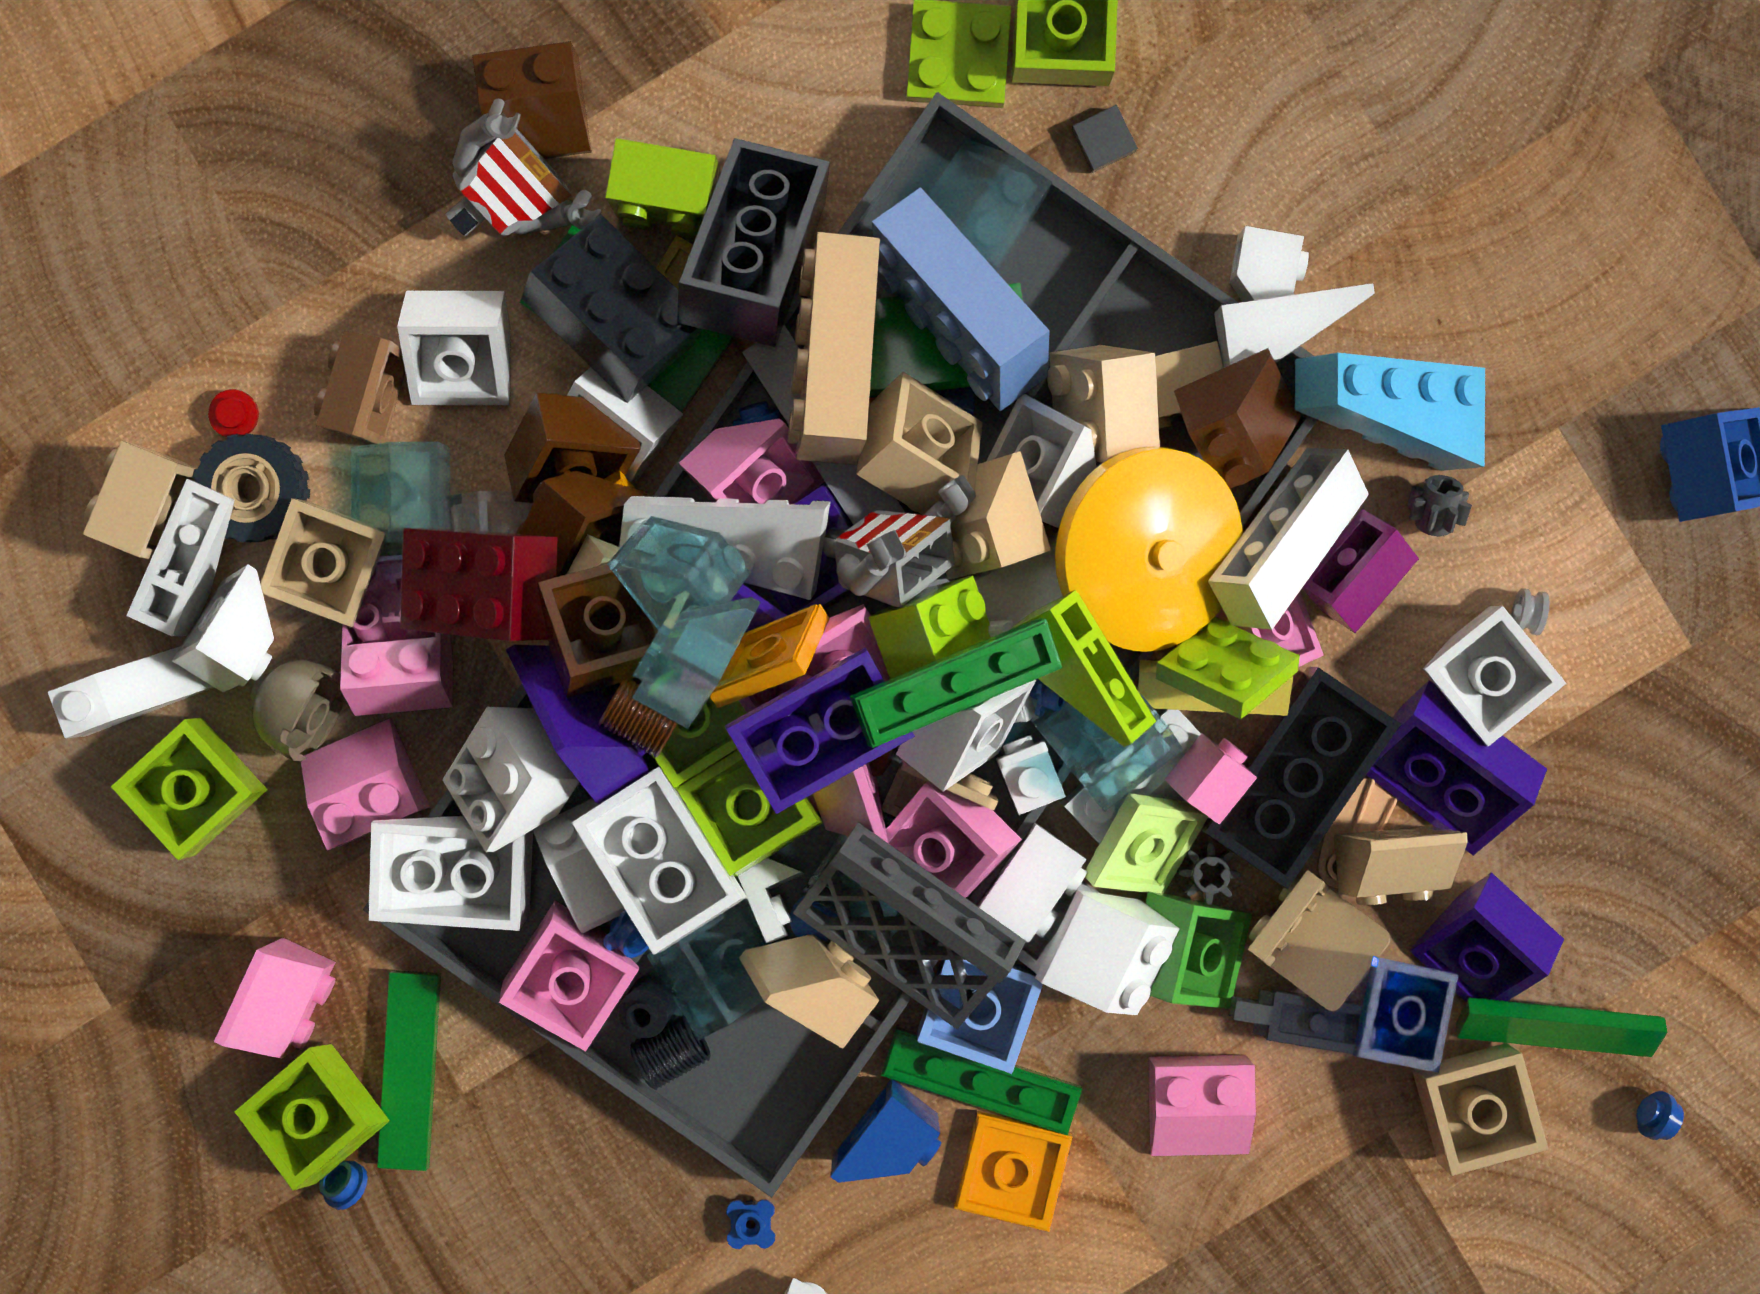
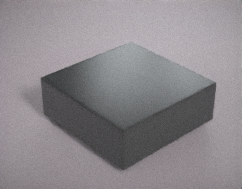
(1104, 138)

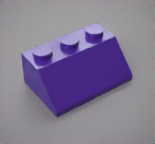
(810, 733)
(593, 755)
(1450, 774)

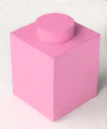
(1211, 777)

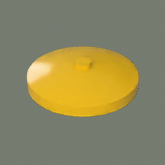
(1145, 544)

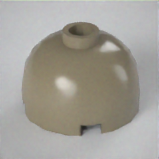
(296, 706)

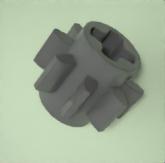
(1439, 505)
(1221, 871)

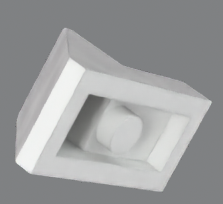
(768, 910)

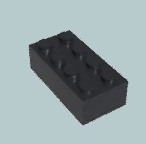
(753, 242)
(1304, 775)

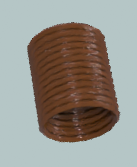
(636, 721)

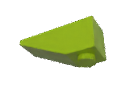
(1091, 671)

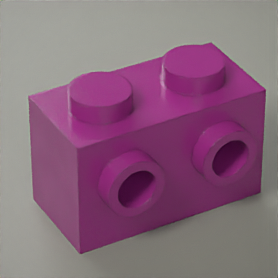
(1360, 570)

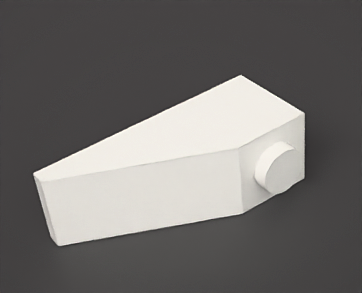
(1282, 321)
(184, 562)
(123, 694)

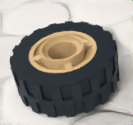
(279, 478)

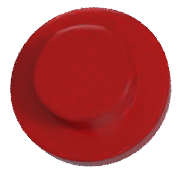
(233, 413)

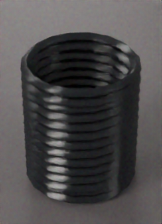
(669, 1053)

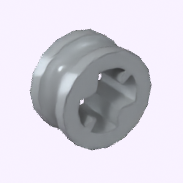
(1531, 610)

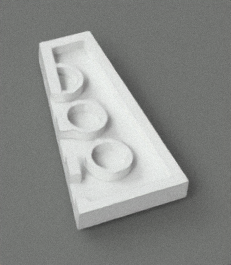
(775, 538)

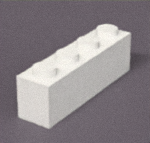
(1288, 538)

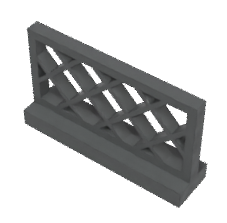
(925, 906)

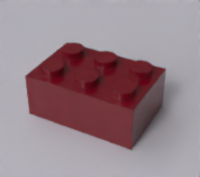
(475, 582)

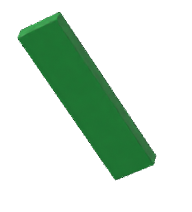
(956, 682)
(1561, 1027)
(409, 1070)
(1019, 1095)

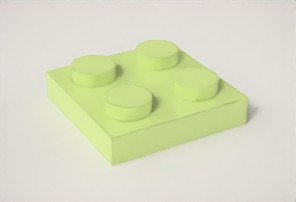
(1145, 844)

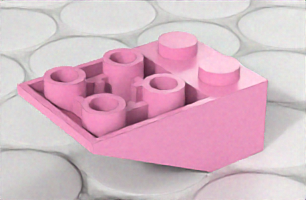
(391, 666)

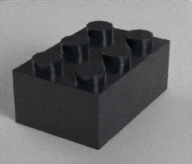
(610, 307)

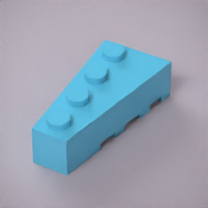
(1406, 404)

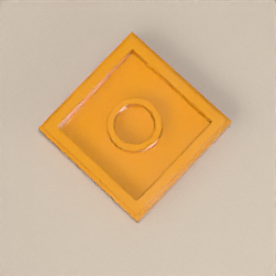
(771, 655)
(1012, 1171)

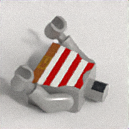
(510, 181)
(897, 552)

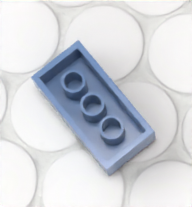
(960, 300)

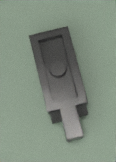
(1299, 1020)

